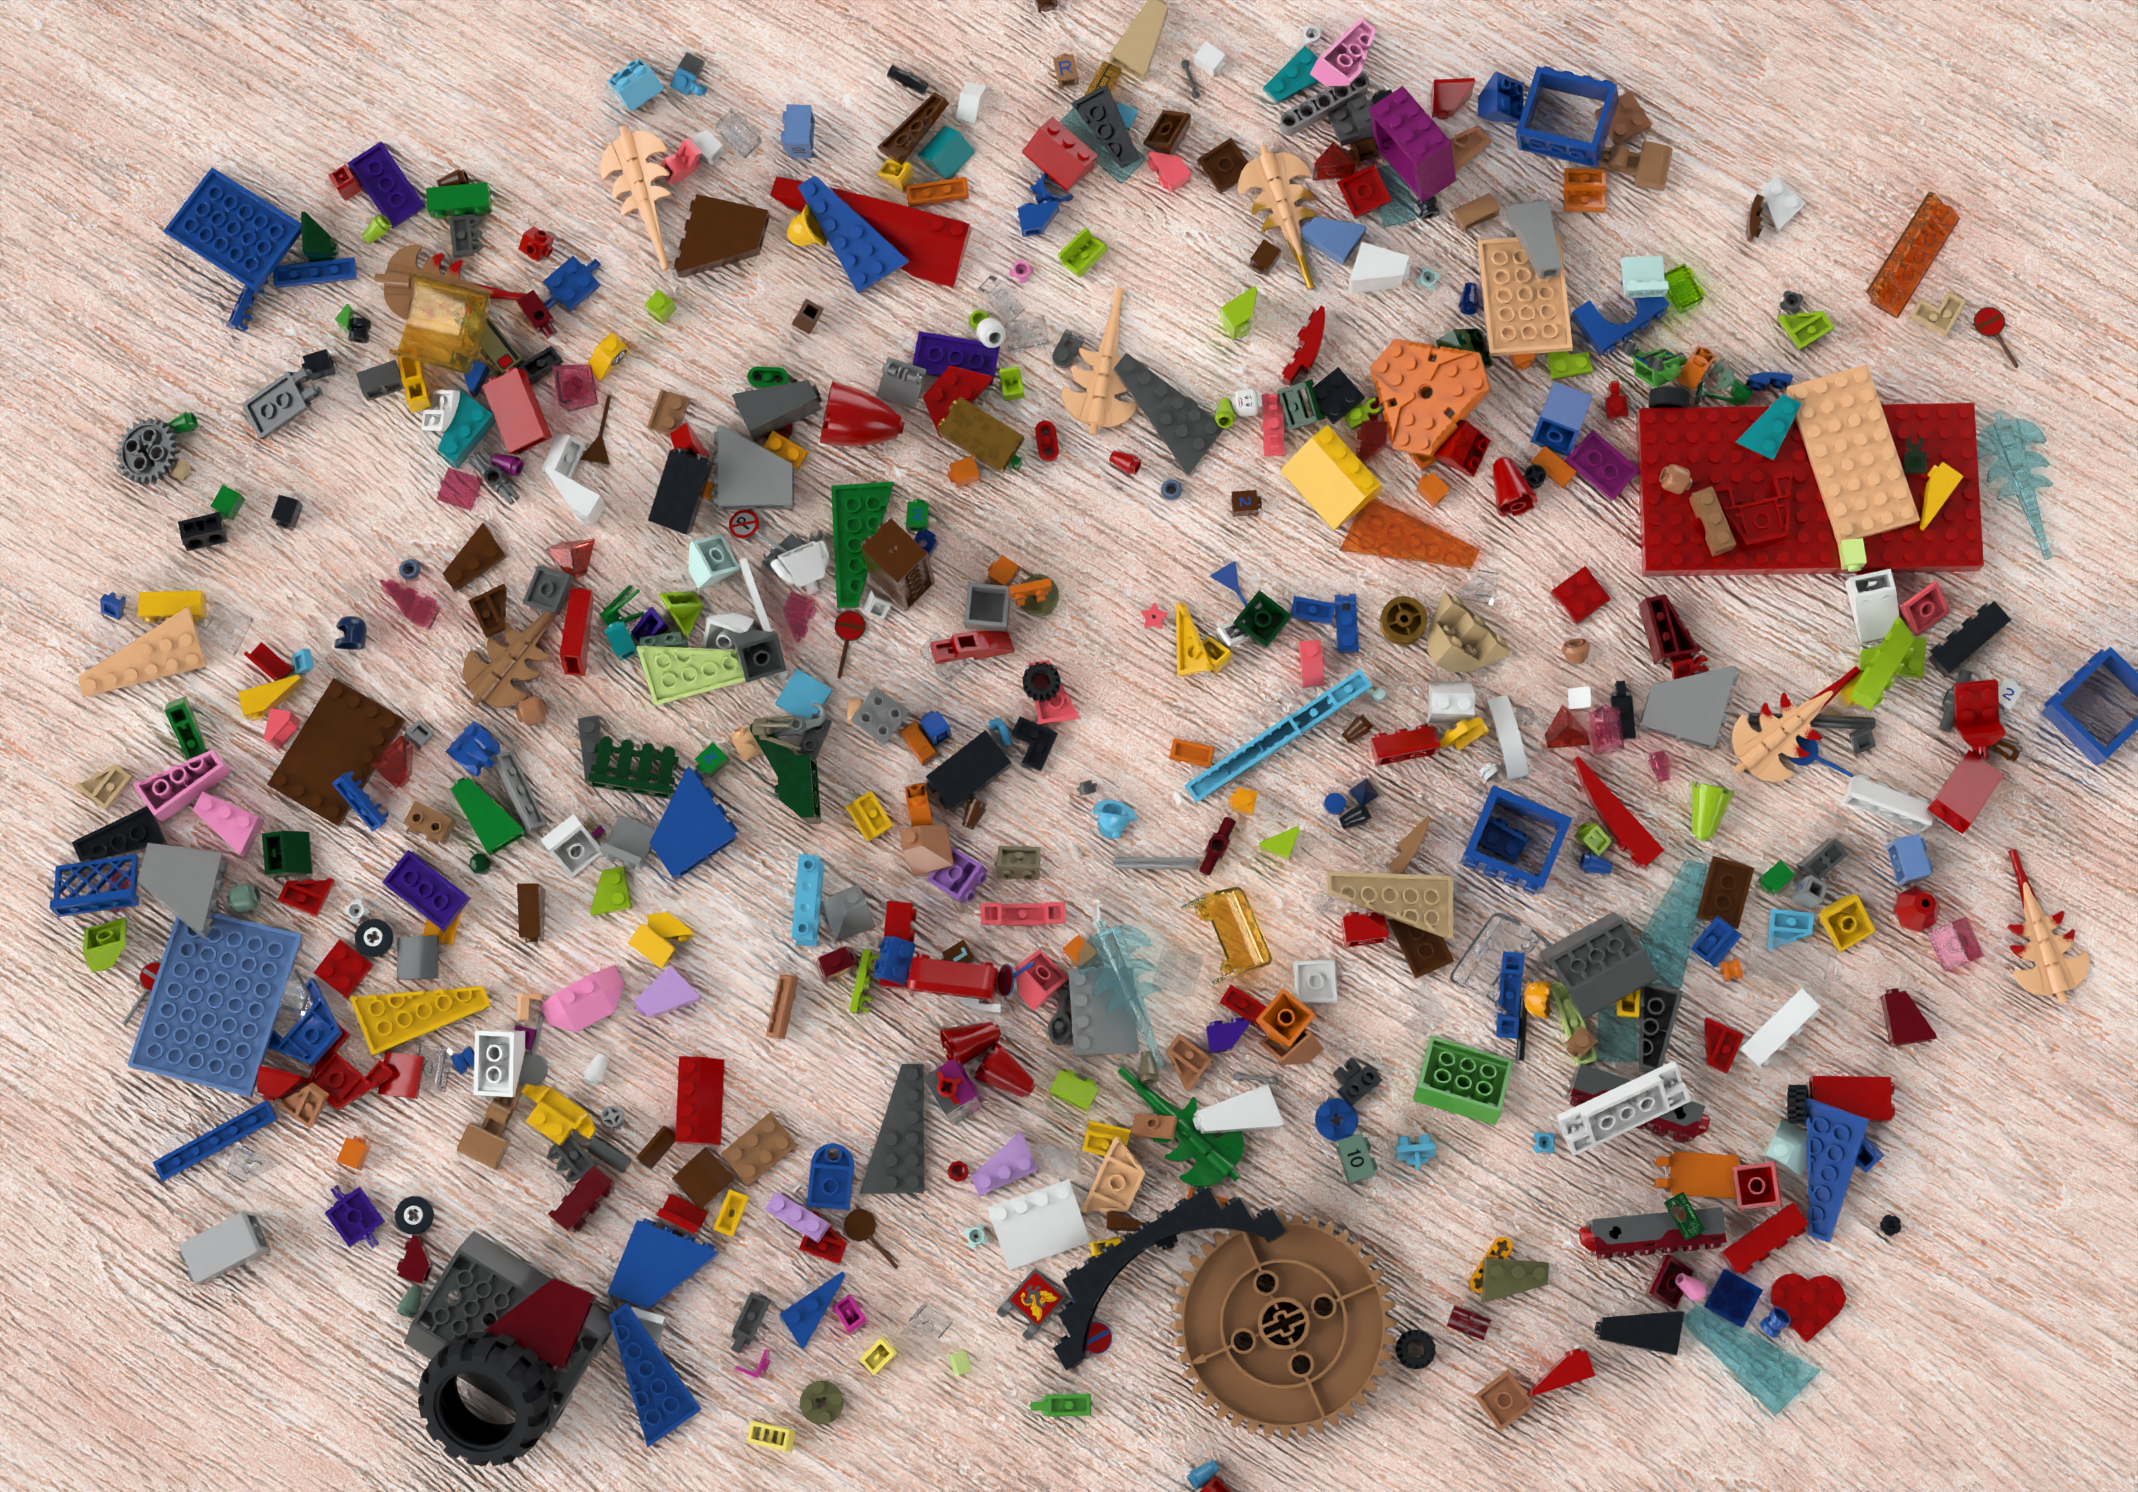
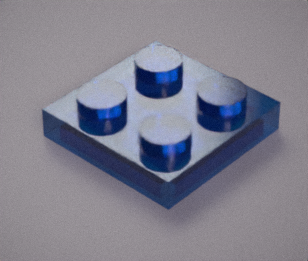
(1733, 1298)

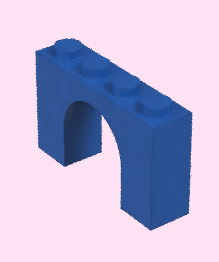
(1606, 335)

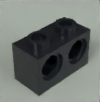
(203, 531)

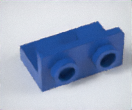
(1503, 840)

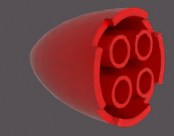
(858, 418)

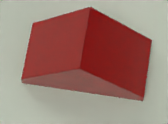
(345, 182)

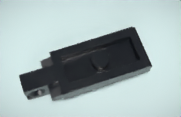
(1623, 701)

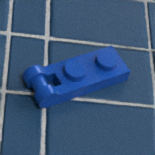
(1346, 624)

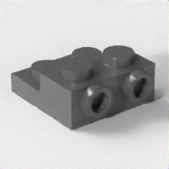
(1352, 122)

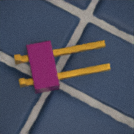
(598, 831)

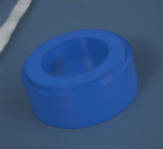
(1334, 803)

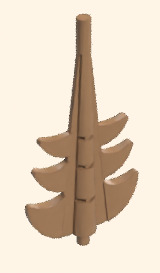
(493, 680)

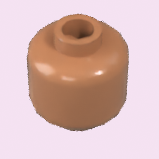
(1675, 479)
(532, 711)

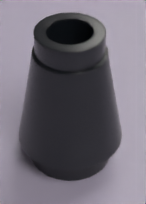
(1356, 816)

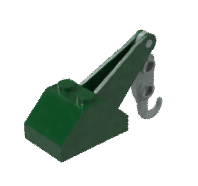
(796, 773)

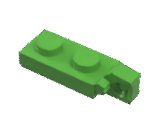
(1064, 1405)

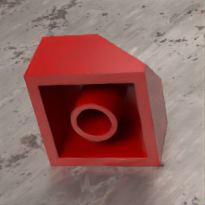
(1364, 929)

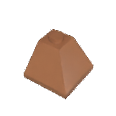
(927, 848)
(1300, 1052)

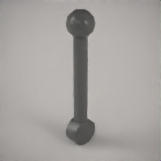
(1185, 64)

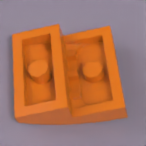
(1584, 190)

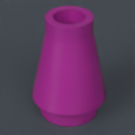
(510, 464)

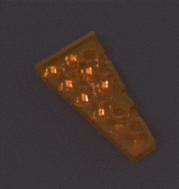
(1395, 535)

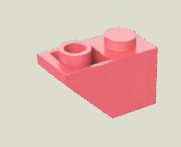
(1170, 169)

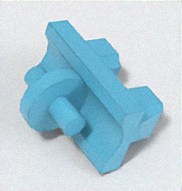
(1417, 1153)

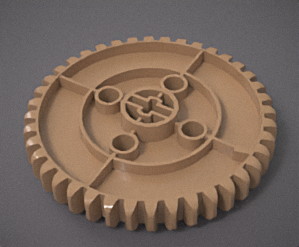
(1261, 1381)

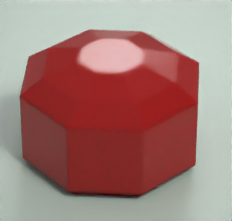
(958, 1171)

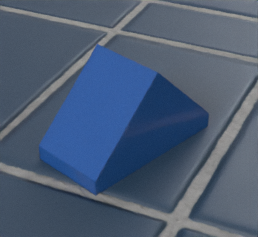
(476, 377)

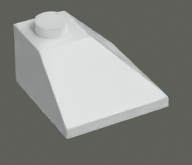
(721, 629)

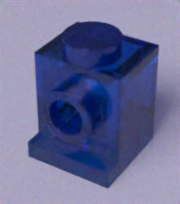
(928, 537)

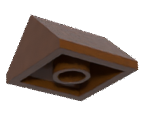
(1168, 132)

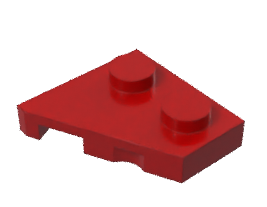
(829, 1248)

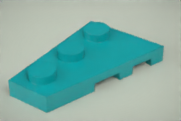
(1293, 76)
(1771, 428)

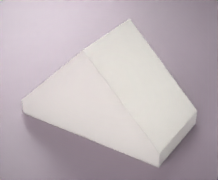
(970, 102)
(1231, 635)

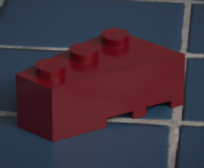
(1665, 631)
(583, 1200)

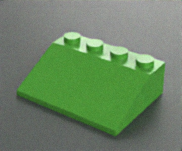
(1463, 1080)

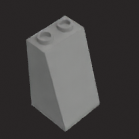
(224, 1247)

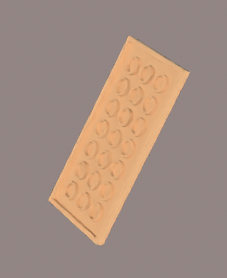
(1853, 454)

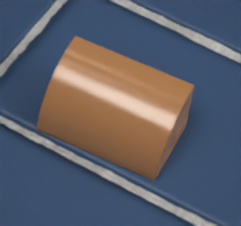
(1475, 212)

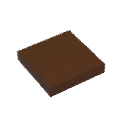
(1223, 165)

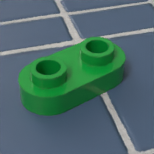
(768, 376)

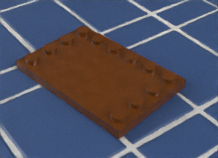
(338, 737)

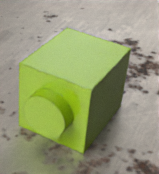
(660, 306)

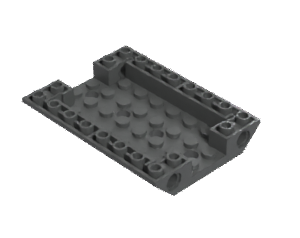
(495, 1283)

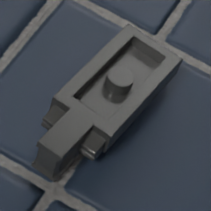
(749, 1321)

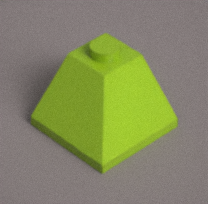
(104, 944)

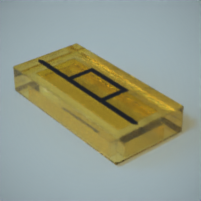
(1106, 75)

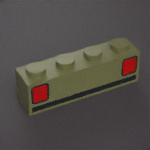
(498, 349)

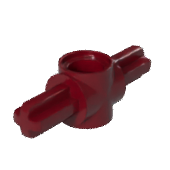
(1211, 855)

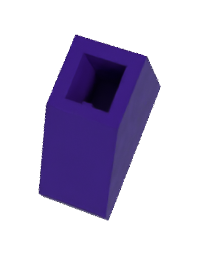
(1224, 1036)

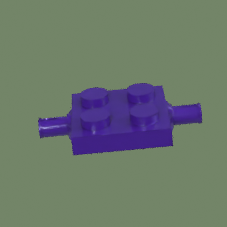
(354, 1217)

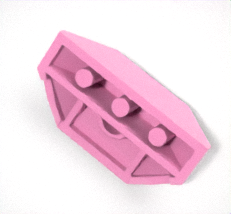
(585, 1000)

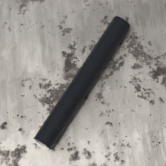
(1520, 1050)

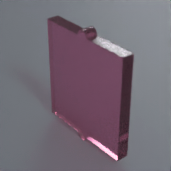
(459, 489)

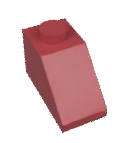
(1311, 663)

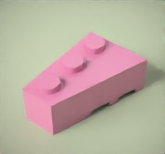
(229, 822)

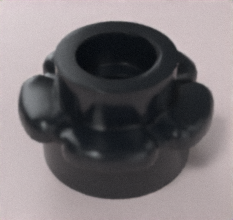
(1884, 1225)

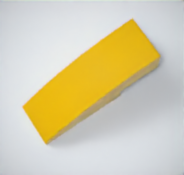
(414, 384)

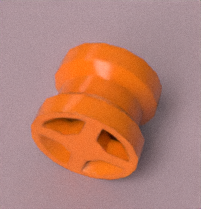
(1731, 970)

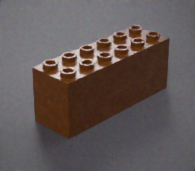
(898, 563)

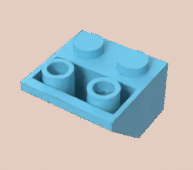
(635, 84)

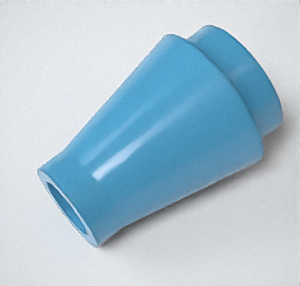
(1202, 1475)

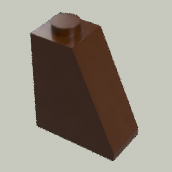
(531, 911)

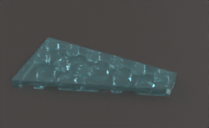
(1760, 1366)

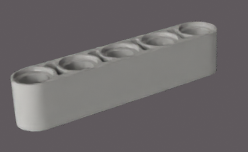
(1318, 112)

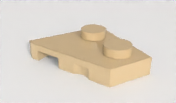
(105, 786)

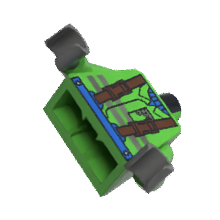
(1655, 366)

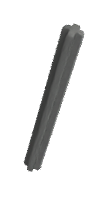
(1827, 721)

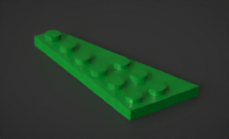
(856, 515)

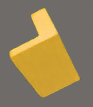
(652, 946)

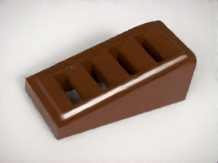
(1121, 1223)

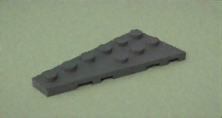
(1176, 419)
(899, 1149)

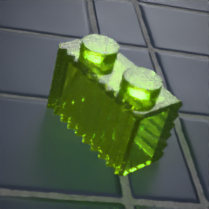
(1683, 289)

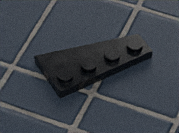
(1104, 119)

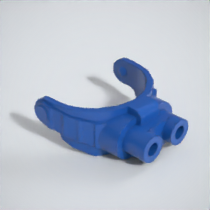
(1043, 194)

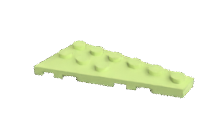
(684, 672)

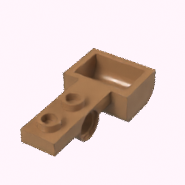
(1648, 166)
(486, 1141)

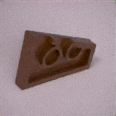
(474, 559)

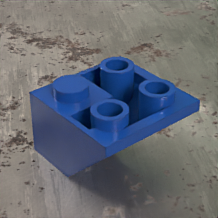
(1501, 99)

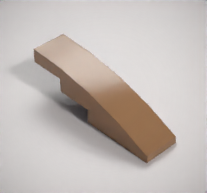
(1409, 847)

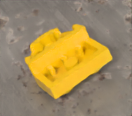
(1465, 733)

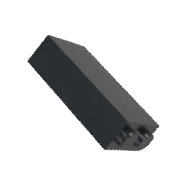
(680, 490)
(968, 771)

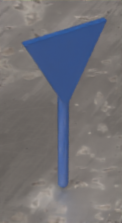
(1228, 577)

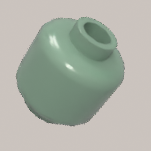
(243, 897)

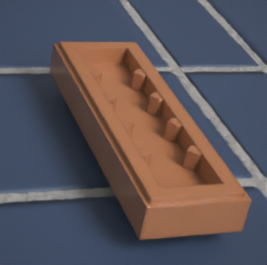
(782, 1006)

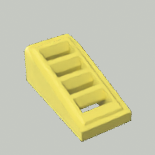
(788, 1440)

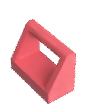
(280, 727)

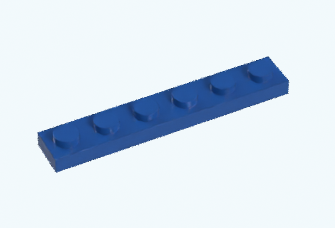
(215, 1140)

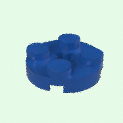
(1330, 1130)

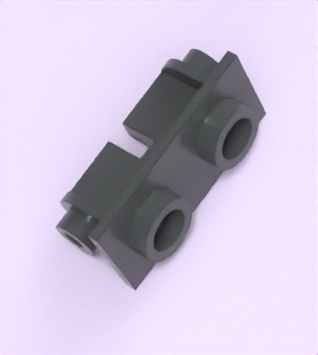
(814, 738)

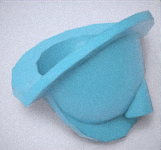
(1113, 817)

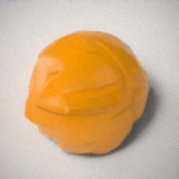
(1537, 1000)

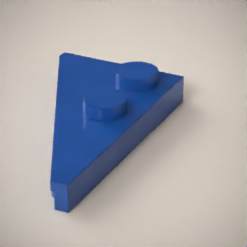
(806, 1314)

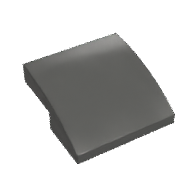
(417, 957)

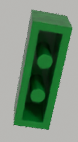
(459, 200)

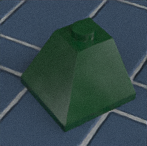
(316, 242)

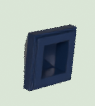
(1364, 792)

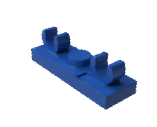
(244, 301)
(360, 801)

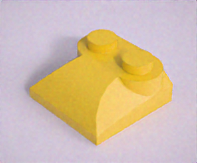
(1846, 922)

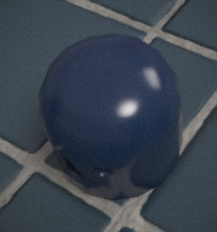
(354, 633)

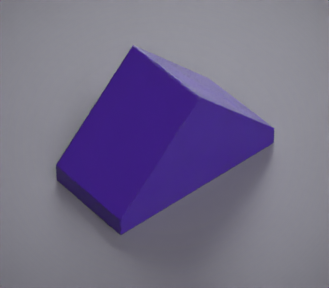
(649, 625)

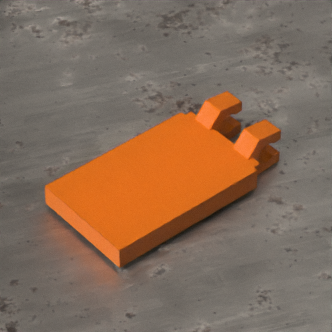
(1699, 1174)

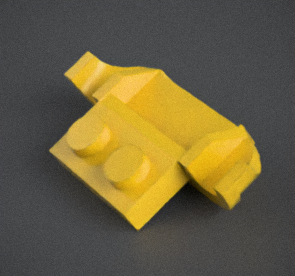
(556, 1114)

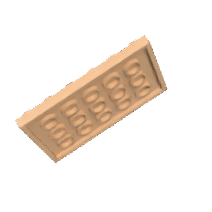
(1519, 307)

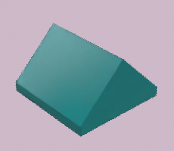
(946, 152)

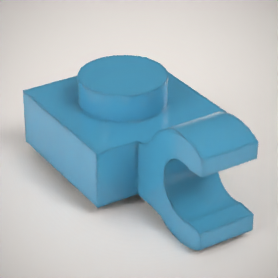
(685, 83)

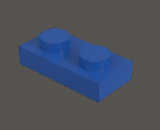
(1312, 610)

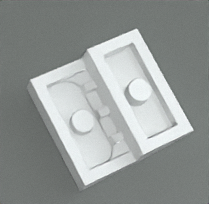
(442, 412)

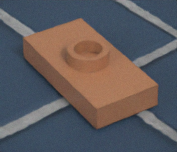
(1154, 1126)

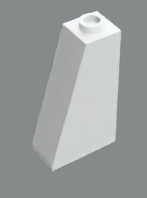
(1241, 1113)

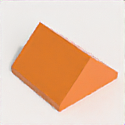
(1285, 1018)

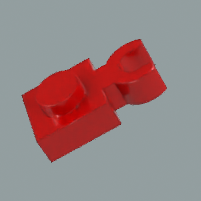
(1686, 666)

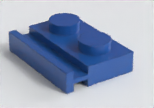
(1716, 941)

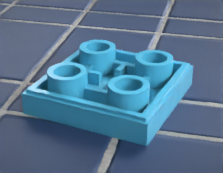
(801, 693)

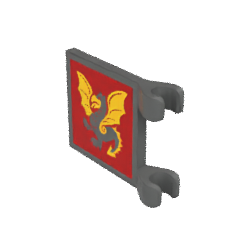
(1035, 1300)

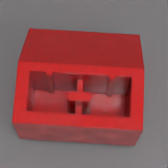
(1463, 448)

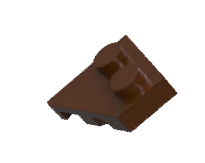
(491, 610)

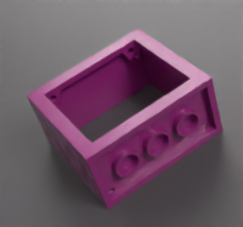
(1414, 144)

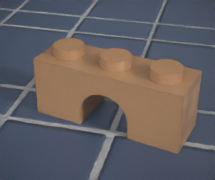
(1707, 508)

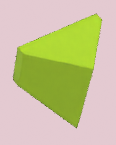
(684, 608)

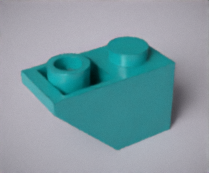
(621, 640)

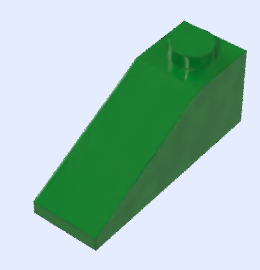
(185, 727)

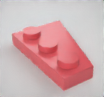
(1058, 708)

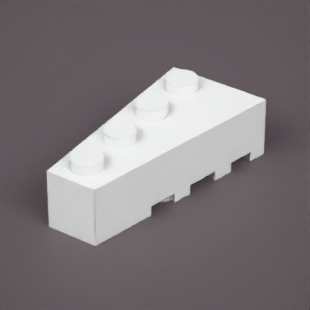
(1780, 1027)

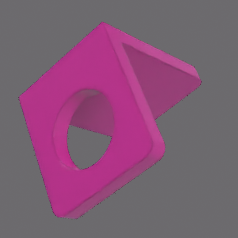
(763, 1366)

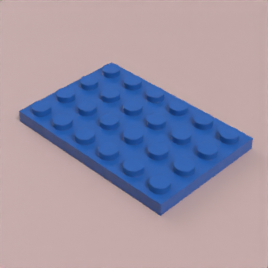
(234, 229)

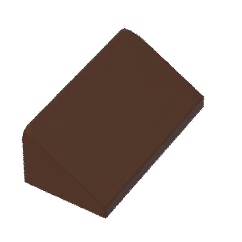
(657, 1147)

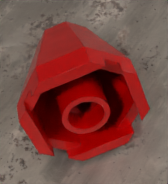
(1916, 909)

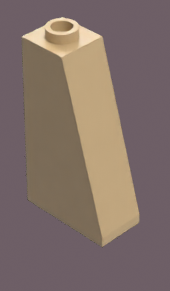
(1139, 42)

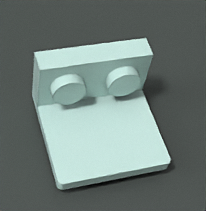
(1643, 277)

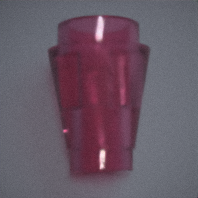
(1660, 765)

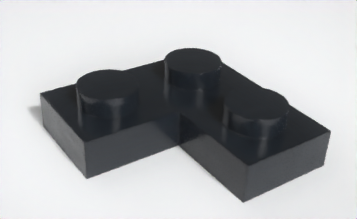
(1039, 740)

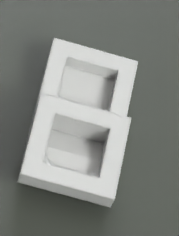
(975, 1004)

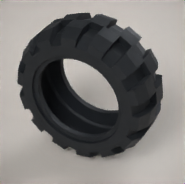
(461, 1429)

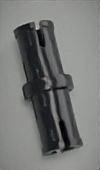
(907, 79)

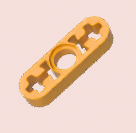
(1476, 1275)

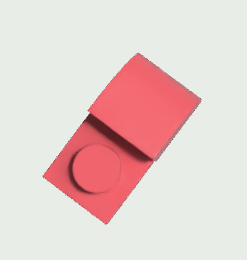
(682, 163)

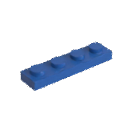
(315, 272)

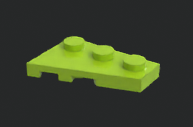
(1913, 666)

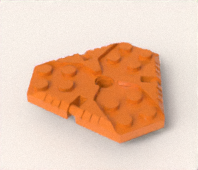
(1406, 375)

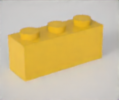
(164, 604)

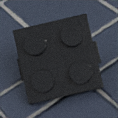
(1337, 395)

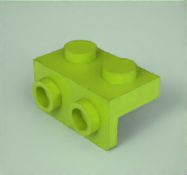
(1082, 253)

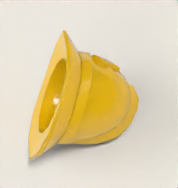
(805, 229)

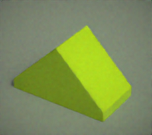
(1281, 844)

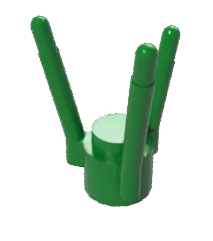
(611, 612)

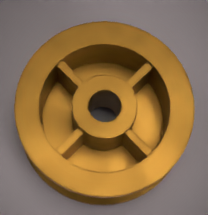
(1397, 631)

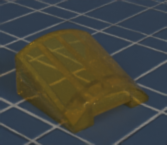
(444, 325)

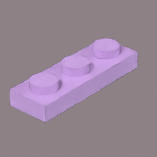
(797, 1217)

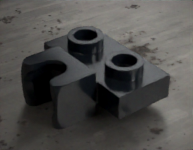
(1355, 1081)

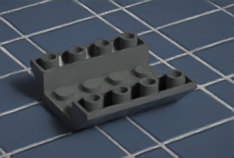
(1600, 964)

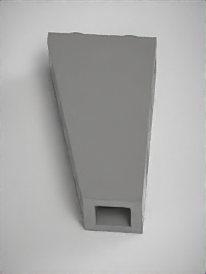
(1536, 234)

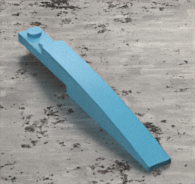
(1278, 736)

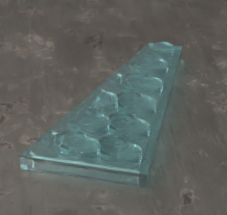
(1672, 925)

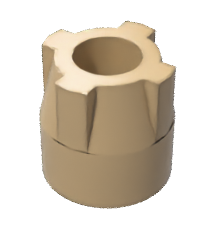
(181, 470)

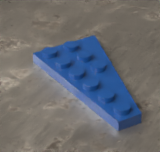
(1832, 1152)

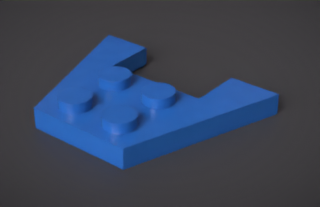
(312, 1033)

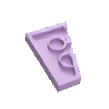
(1006, 1166)

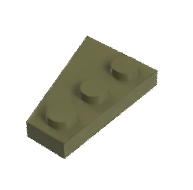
(1511, 1277)

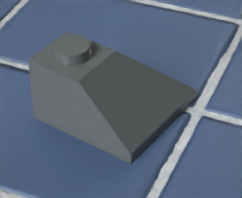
(758, 654)

